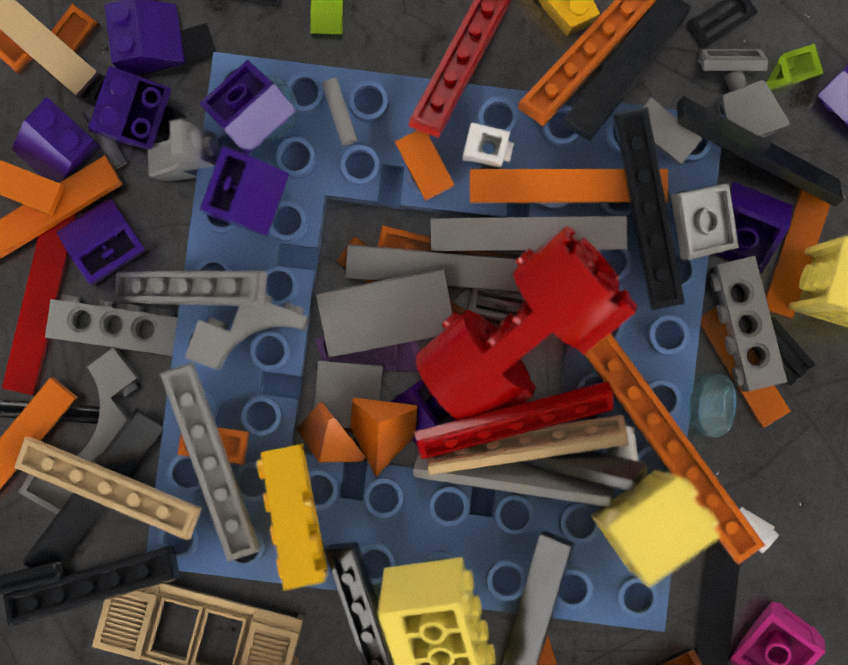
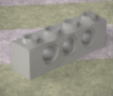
(63, 325)
(762, 336)

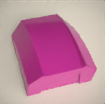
(779, 639)

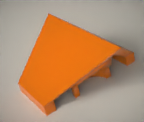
(382, 429)
(328, 438)

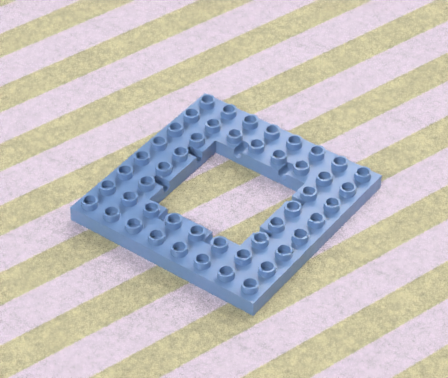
(262, 379)

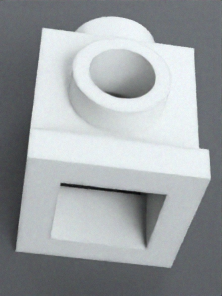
(481, 135)

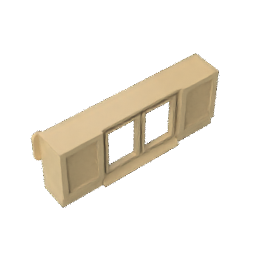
(131, 623)

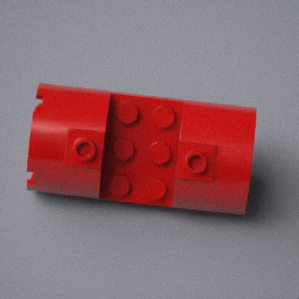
(565, 292)

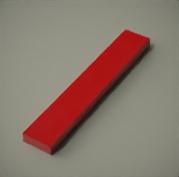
(457, 66)
(42, 285)
(514, 420)

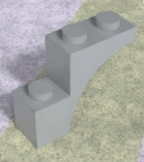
(183, 153)
(213, 343)
(113, 378)

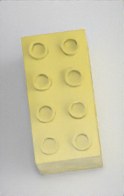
(825, 283)
(657, 525)
(433, 615)

